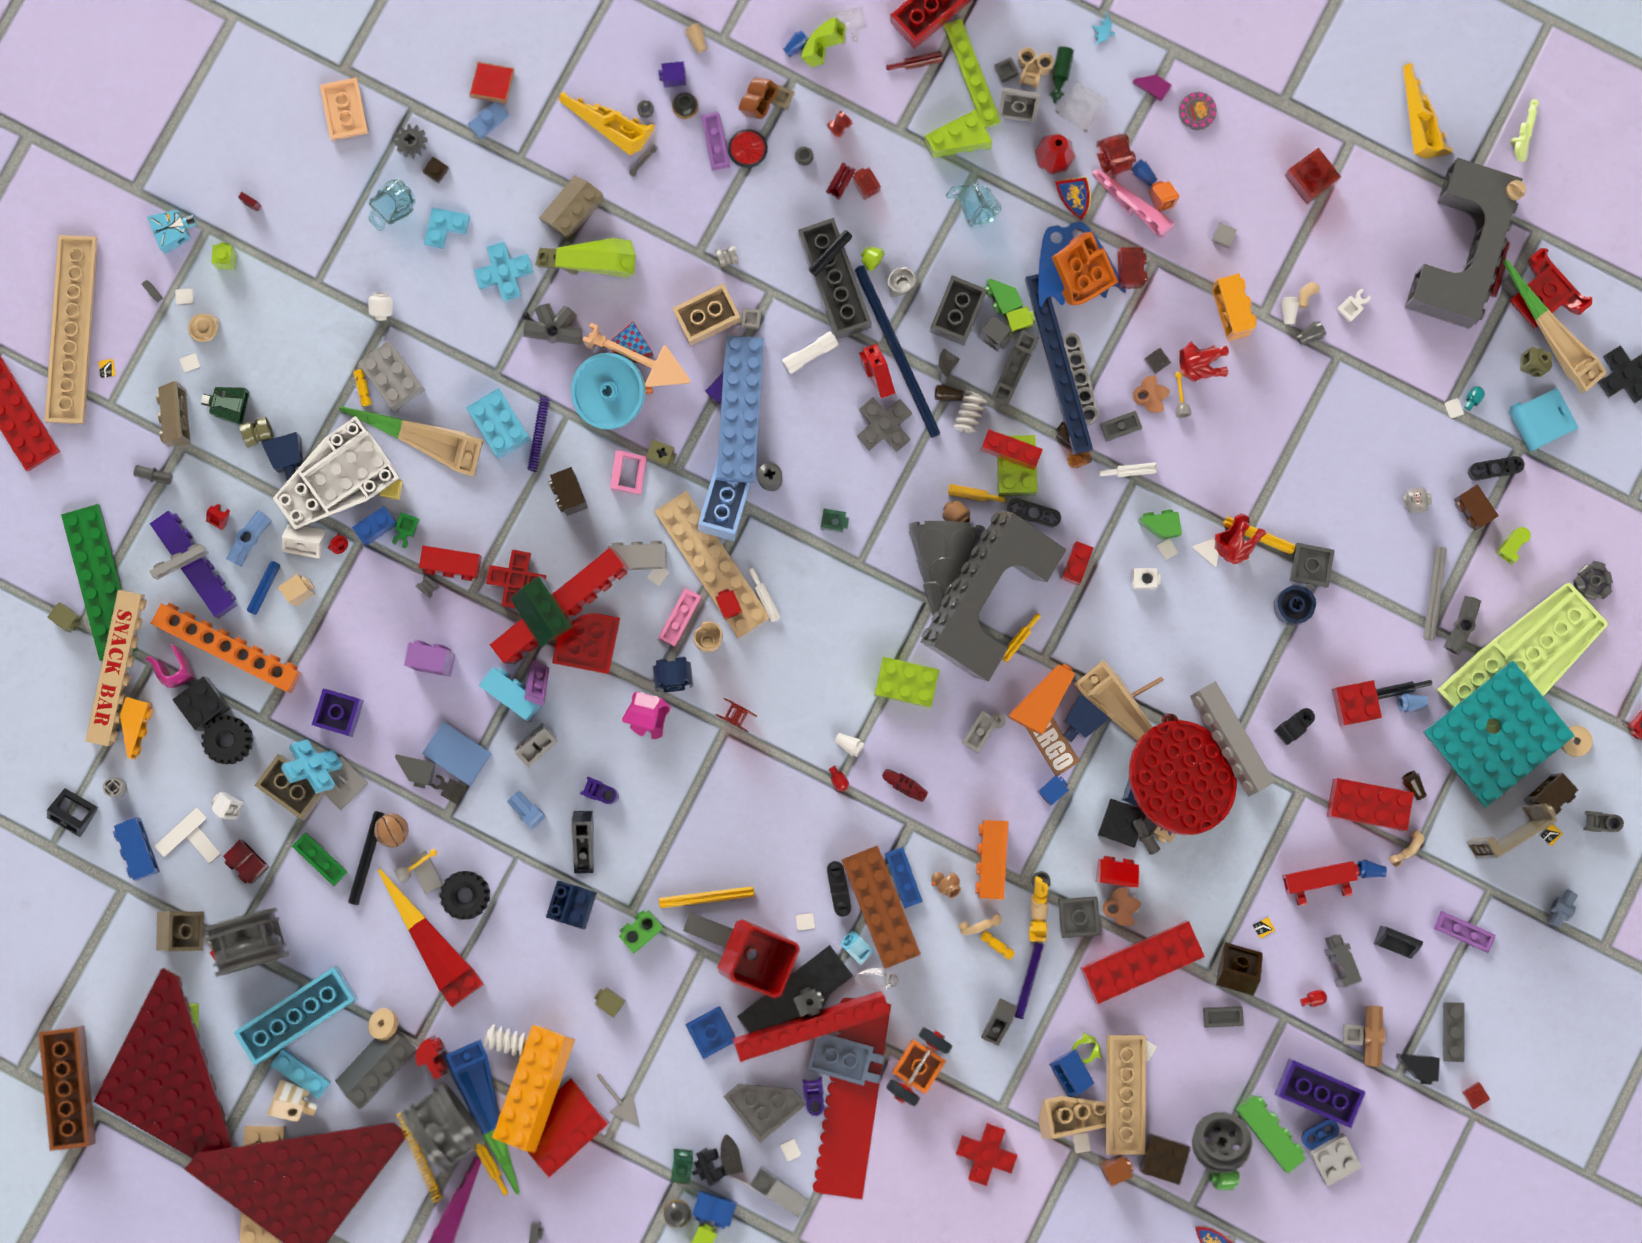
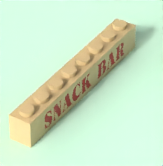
(115, 667)

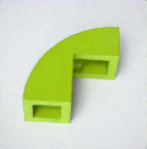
(826, 35)

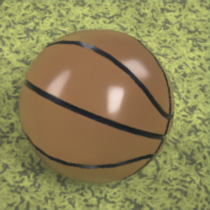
(391, 830)

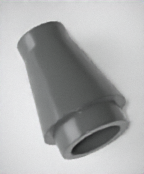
(1311, 333)

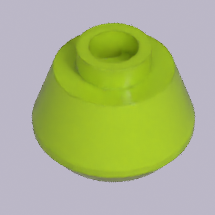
(872, 257)

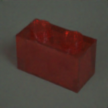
(1131, 267)

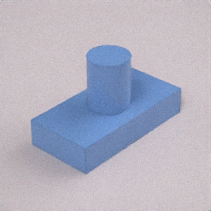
(488, 120)

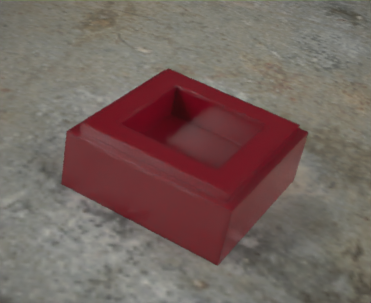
(249, 201)

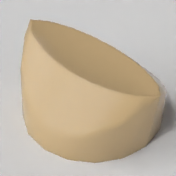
(203, 327)

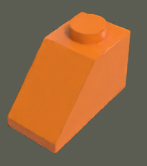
(1163, 195)

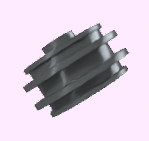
(1216, 1158)

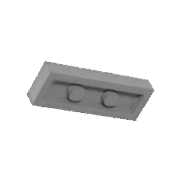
(178, 561)

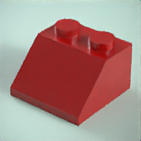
(1117, 873)

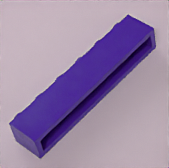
(199, 572)

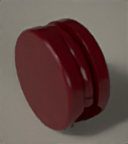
(840, 180)

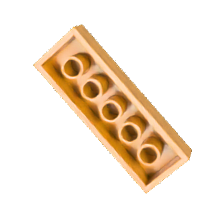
(533, 1088)

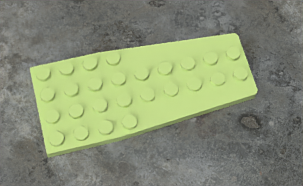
(1540, 643)

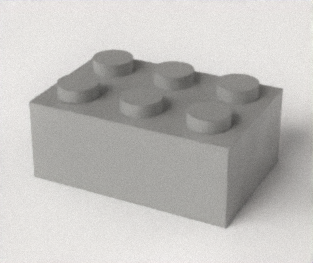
(391, 376)

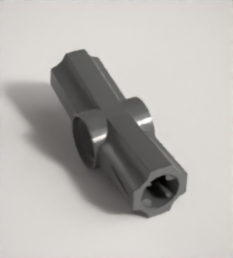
(1458, 636)

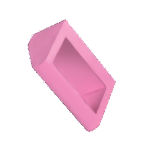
(617, 472)

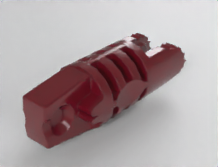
(905, 785)

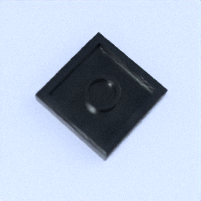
(1118, 823)

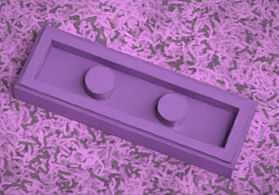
(715, 141)
(536, 683)
(1464, 931)

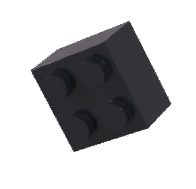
(201, 703)

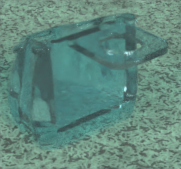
(391, 203)
(977, 203)

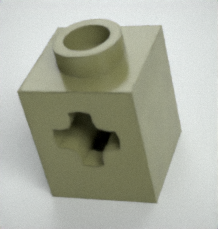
(658, 447)
(65, 617)
(609, 1001)

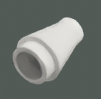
(1289, 308)
(850, 744)

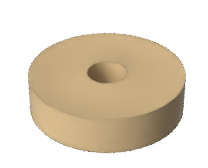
(1584, 745)
(390, 1025)

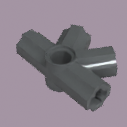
(549, 321)

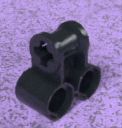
(1295, 726)

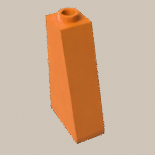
(1043, 701)

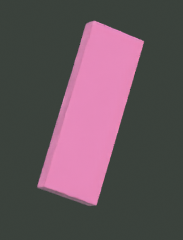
(680, 617)

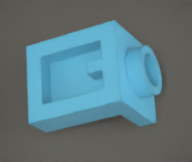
(856, 947)

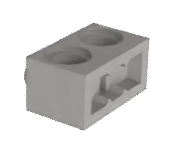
(535, 744)

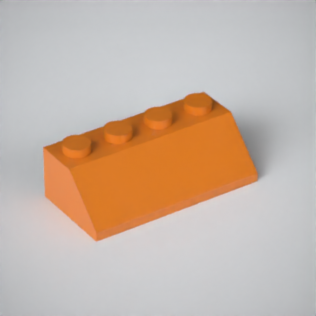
(992, 859)

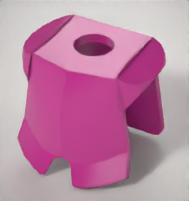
(183, 676)
(646, 714)

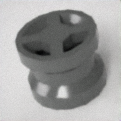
(427, 586)

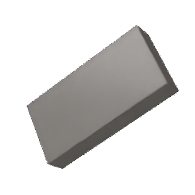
(426, 873)

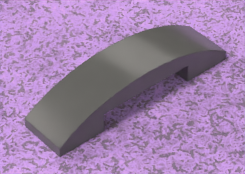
(1014, 368)

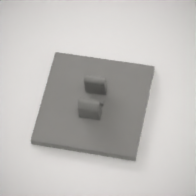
(347, 785)

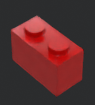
(1077, 563)

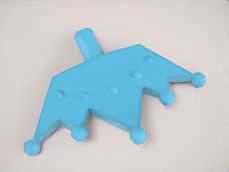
(1103, 30)

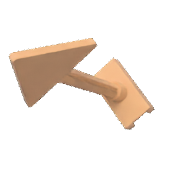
(664, 370)

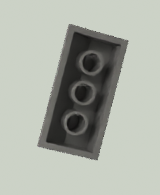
(374, 1068)

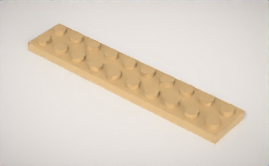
(71, 329)

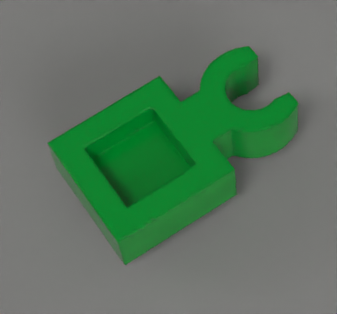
(406, 527)

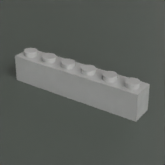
(1232, 739)

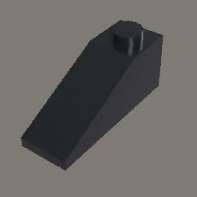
(583, 841)

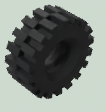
(241, 743)
(450, 891)

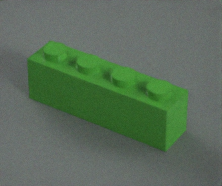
(1270, 1133)

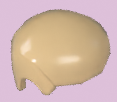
(708, 636)

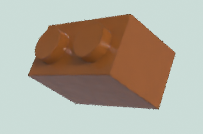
(1116, 1170)

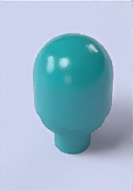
(1474, 397)

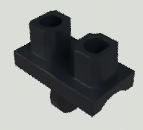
(706, 1168)

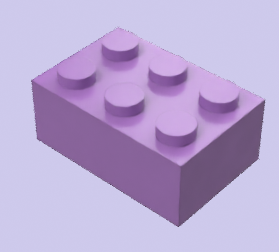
(429, 659)

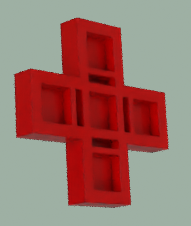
(513, 577)
(986, 1154)

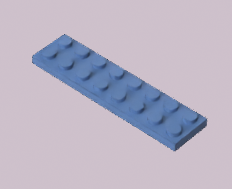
(740, 409)

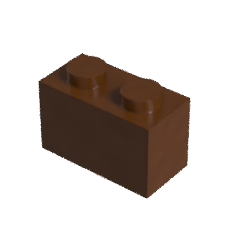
(1475, 507)

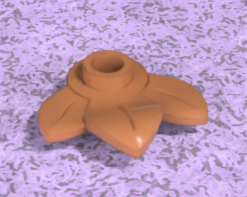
(1153, 394)
(1124, 907)

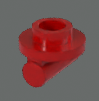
(338, 544)

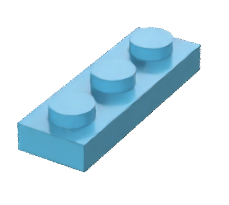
(300, 1073)

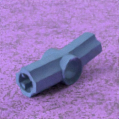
(255, 527)

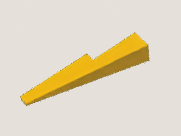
(1425, 131)
(623, 132)

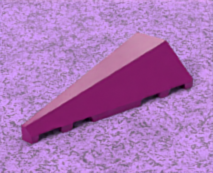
(451, 1219)

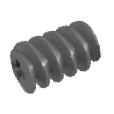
(775, 471)

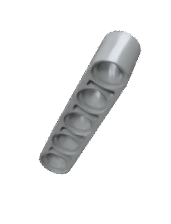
(1081, 369)

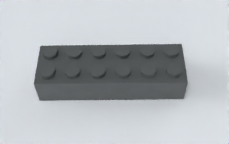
(836, 281)

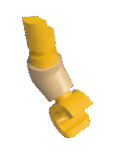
(1039, 910)

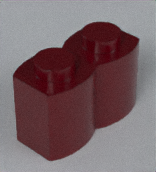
(246, 862)

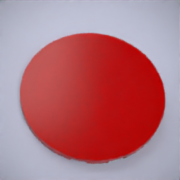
(1181, 778)

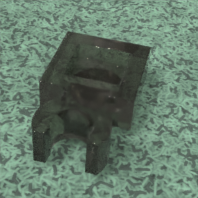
(452, 790)

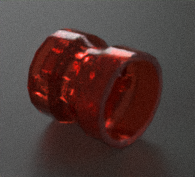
(839, 124)

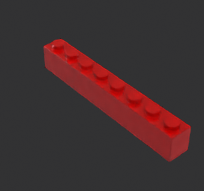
(808, 1028)

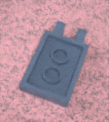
(844, 1059)

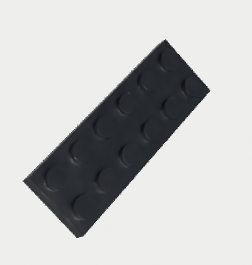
(822, 972)

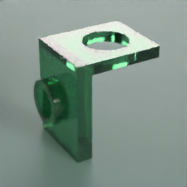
(682, 1166)

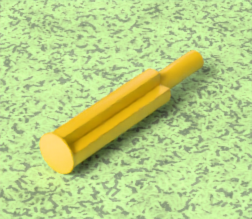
(972, 493)
(1020, 638)
(491, 1167)

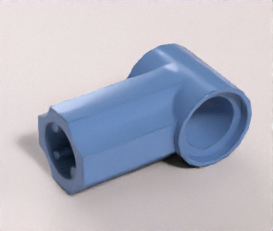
(529, 813)

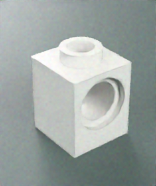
(1138, 584)

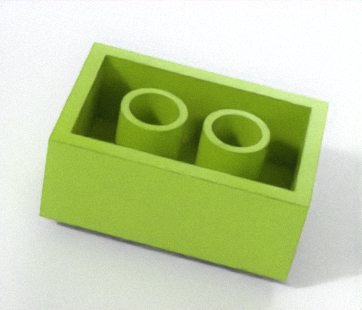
(1016, 479)
(906, 682)

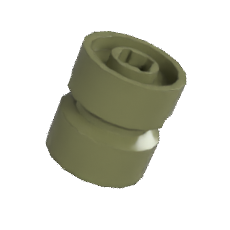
(256, 432)

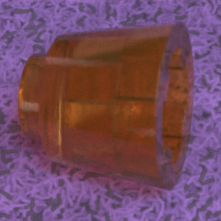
(1079, 460)

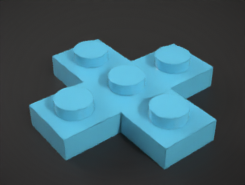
(503, 271)
(311, 766)

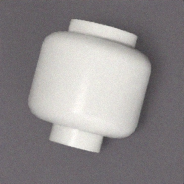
(380, 306)

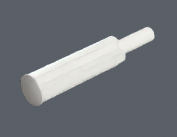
(1131, 470)
(764, 597)

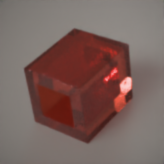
(866, 183)

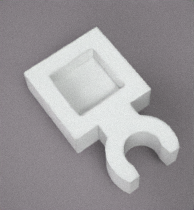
(1352, 307)

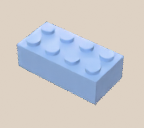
(723, 507)

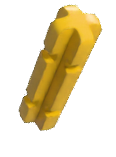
(362, 387)
(997, 945)

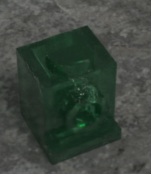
(829, 515)

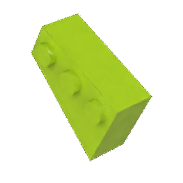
(958, 136)

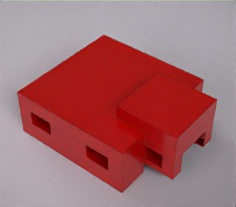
(877, 371)

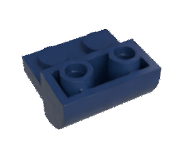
(571, 904)

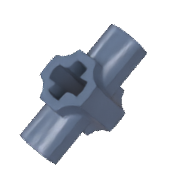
(1562, 908)

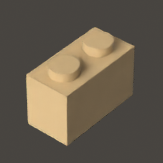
(297, 590)

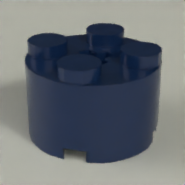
(1294, 594)
(672, 675)

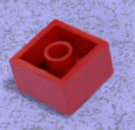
(1356, 703)

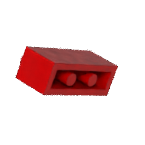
(1011, 449)
(450, 563)

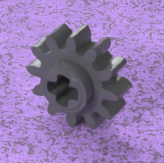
(416, 146)

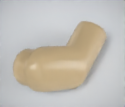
(1305, 292)

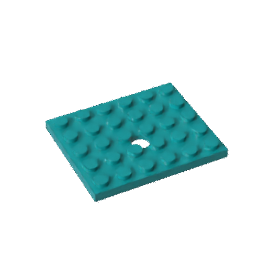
(1497, 761)

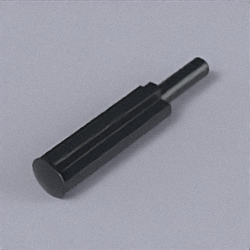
(1400, 689)

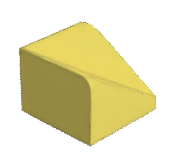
(392, 491)

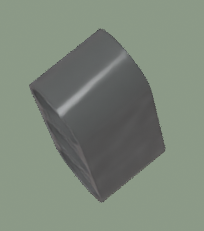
(707, 929)

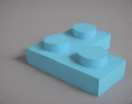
(443, 221)

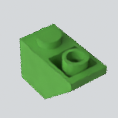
(1004, 297)
(1162, 525)

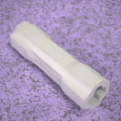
(799, 359)

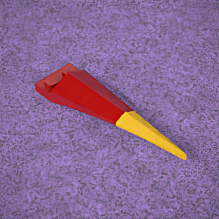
(448, 968)

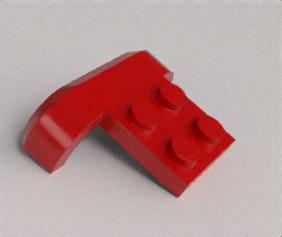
(1550, 288)

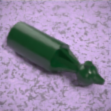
(1061, 71)

